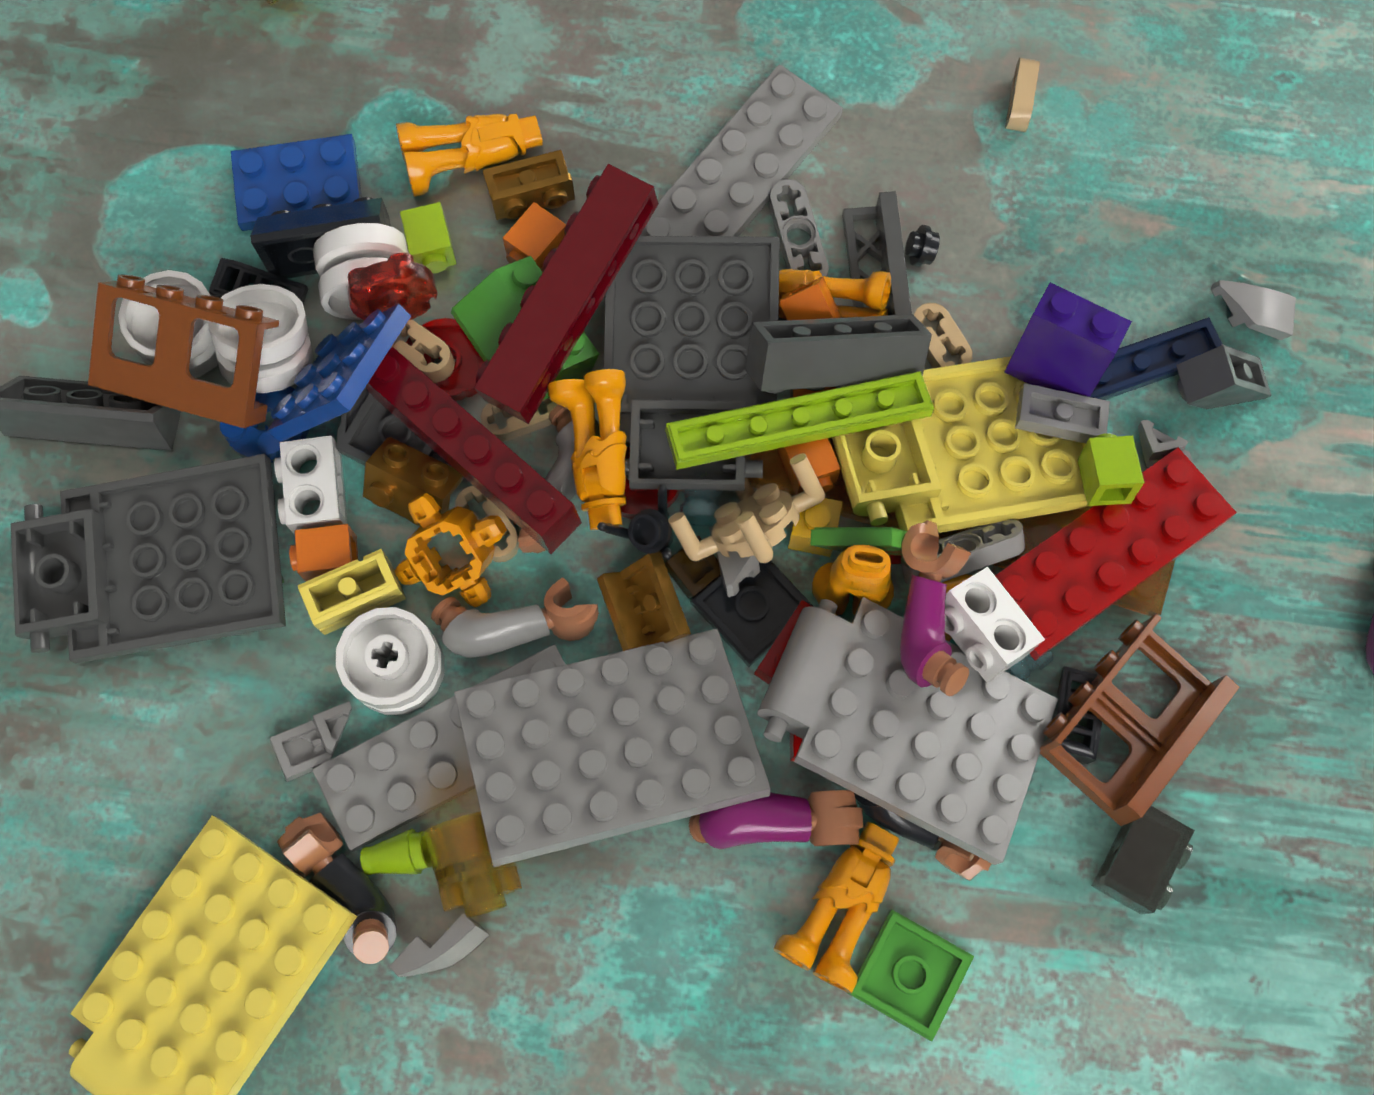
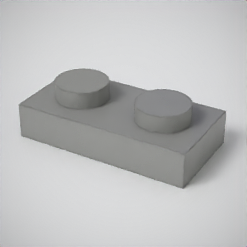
(1061, 413)

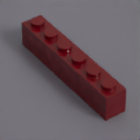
(566, 293)
(474, 451)

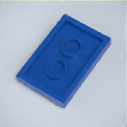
(294, 177)

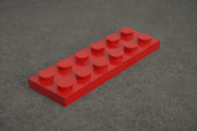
(1114, 549)

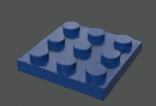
(338, 373)

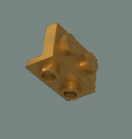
(529, 180)
(402, 473)
(643, 603)

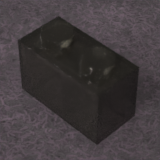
(1144, 861)

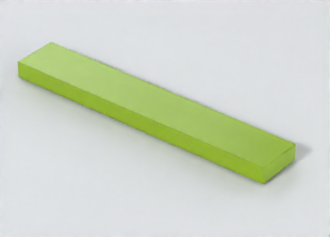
(798, 420)

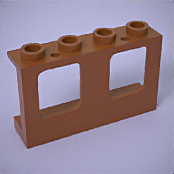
(169, 377)
(1155, 744)

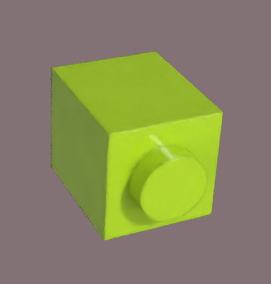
(428, 237)
(1110, 470)

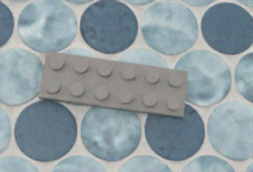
(746, 159)
(407, 767)

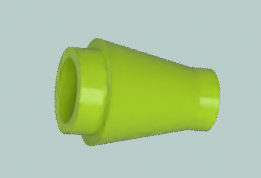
(397, 855)

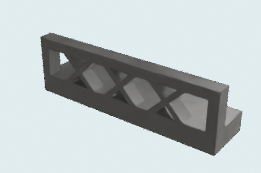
(890, 248)

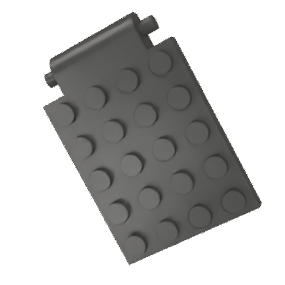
(683, 338)
(151, 562)

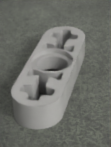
(802, 219)
(986, 543)

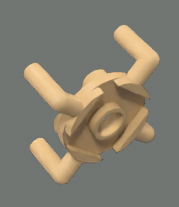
(755, 521)

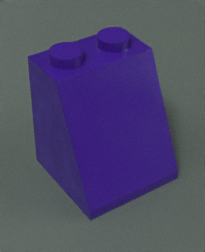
(1067, 343)

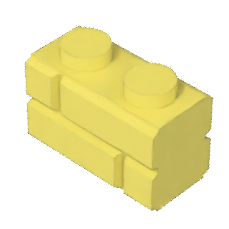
(351, 590)

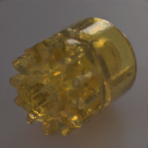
(466, 869)

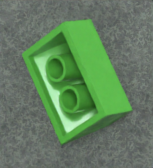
(497, 302)

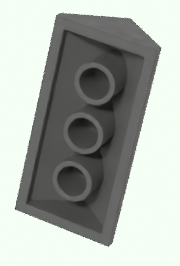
(83, 414)

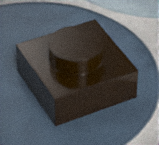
(692, 575)

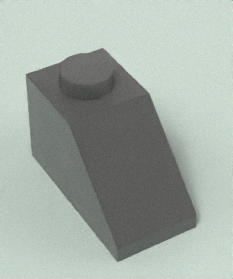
(1222, 378)

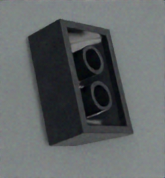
(288, 238)

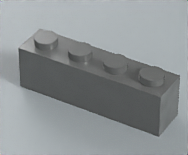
(835, 351)

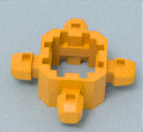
(423, 562)

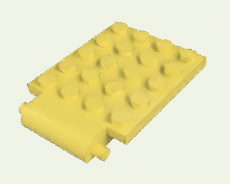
(964, 460)
(206, 973)

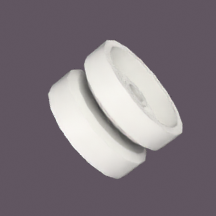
(347, 249)
(140, 323)
(284, 348)
(376, 639)

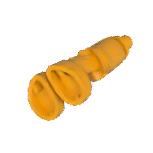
(483, 142)
(871, 291)
(596, 460)
(858, 571)
(855, 884)

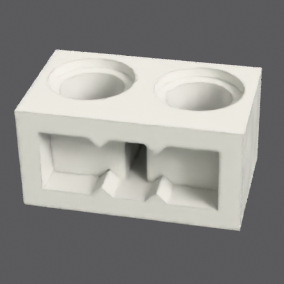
(321, 484)
(988, 625)

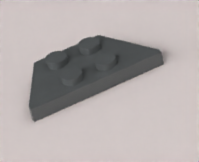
(369, 426)

